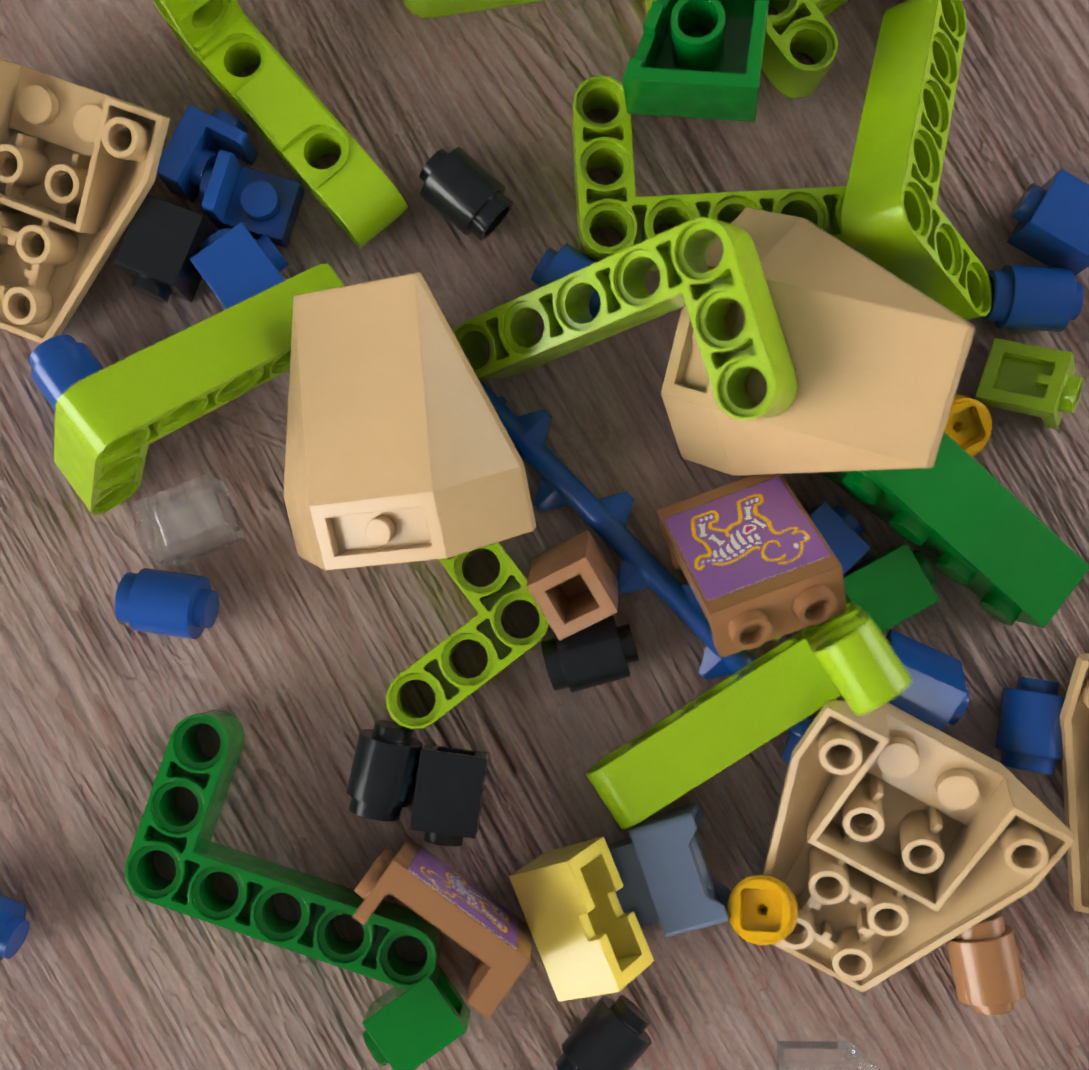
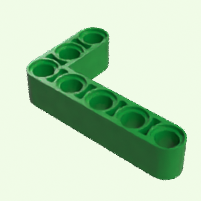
(257, 879)

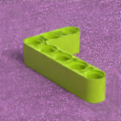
(900, 158)
(636, 217)
(628, 304)
(122, 409)
(486, 628)
(749, 709)

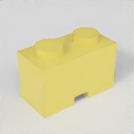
(579, 920)

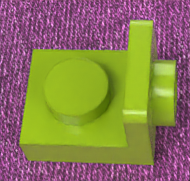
(1030, 381)

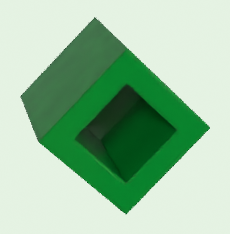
(892, 585)
(415, 1022)

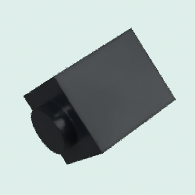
(160, 250)
(449, 794)

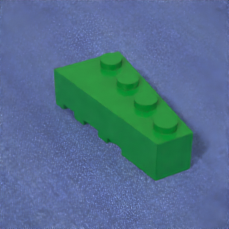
(698, 60)
(973, 533)

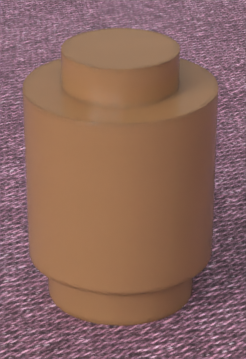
(987, 967)

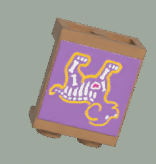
(753, 561)
(457, 910)

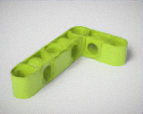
(286, 114)

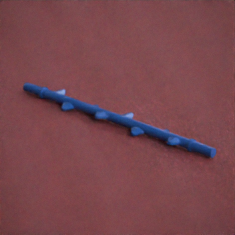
(609, 520)

